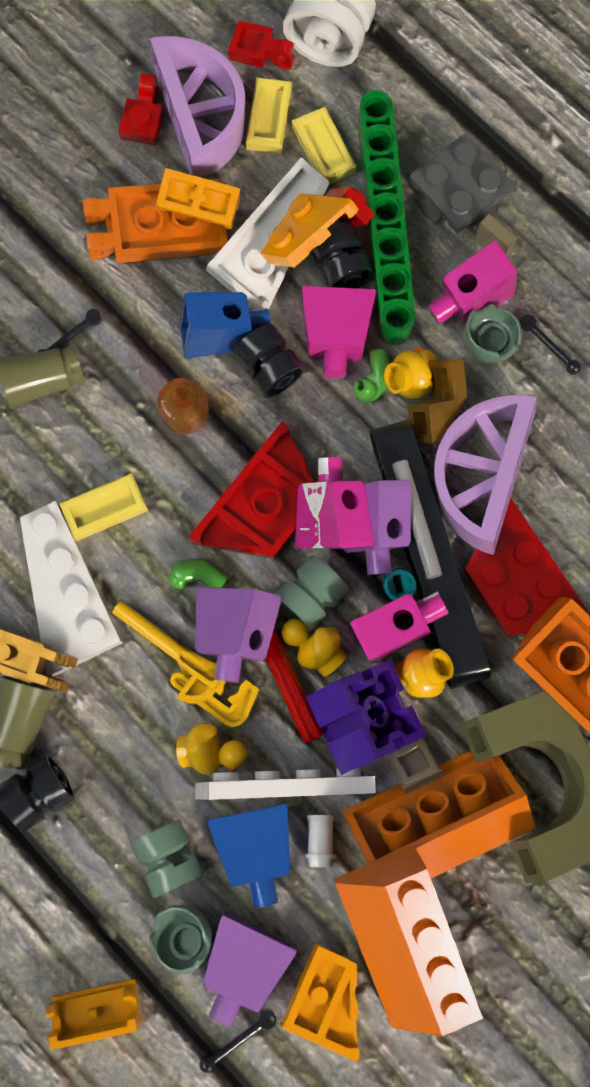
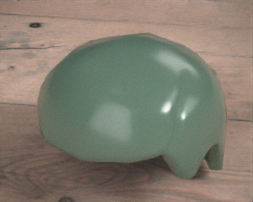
(492, 334)
(182, 939)

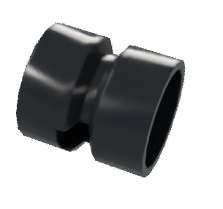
(342, 259)
(266, 356)
(30, 795)

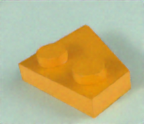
(305, 227)
(326, 1003)

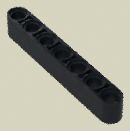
(456, 631)

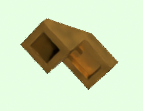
(449, 392)

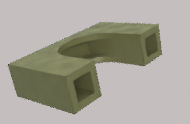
(547, 727)

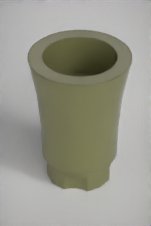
(39, 374)
(21, 717)

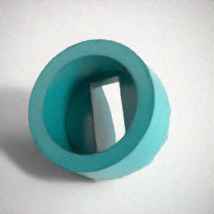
(407, 582)

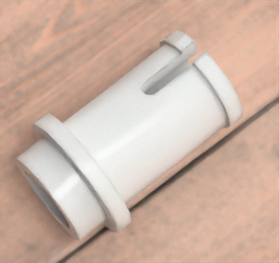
(320, 841)

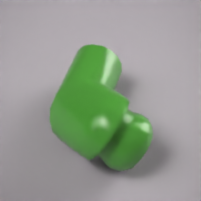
(373, 384)
(195, 570)

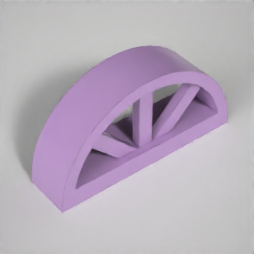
(203, 61)
(483, 416)

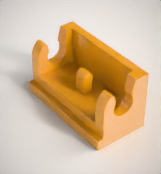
(198, 198)
(94, 1013)

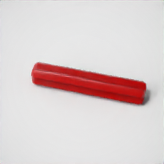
(292, 690)

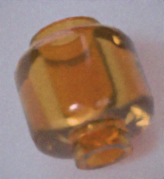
(183, 405)

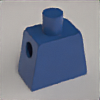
(217, 322)
(254, 849)

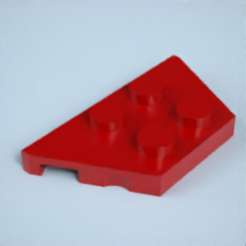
(261, 503)
(519, 578)

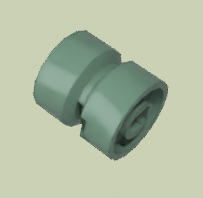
(312, 592)
(166, 858)

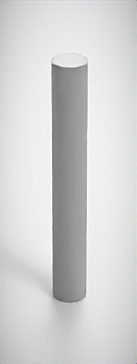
(419, 524)

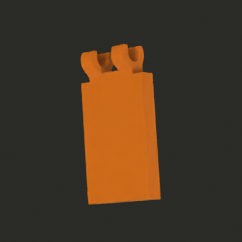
(143, 231)

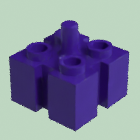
(365, 716)

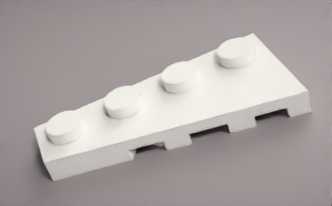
(239, 262)
(64, 592)
(270, 785)

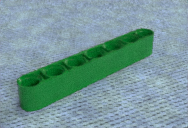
(386, 200)

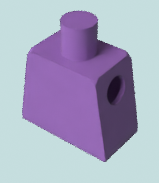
(390, 522)
(234, 627)
(244, 967)

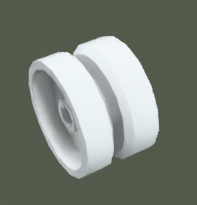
(329, 29)

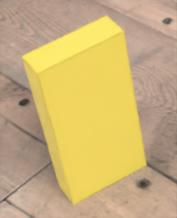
(268, 115)
(324, 145)
(103, 507)

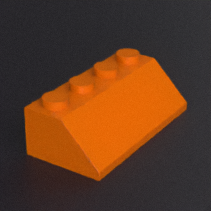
(559, 657)
(446, 819)
(408, 944)

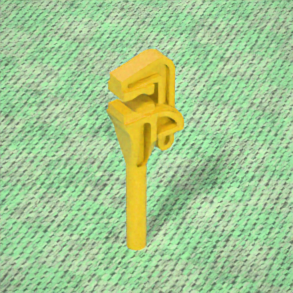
(198, 673)

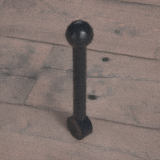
(93, 318)
(528, 323)
(266, 1020)

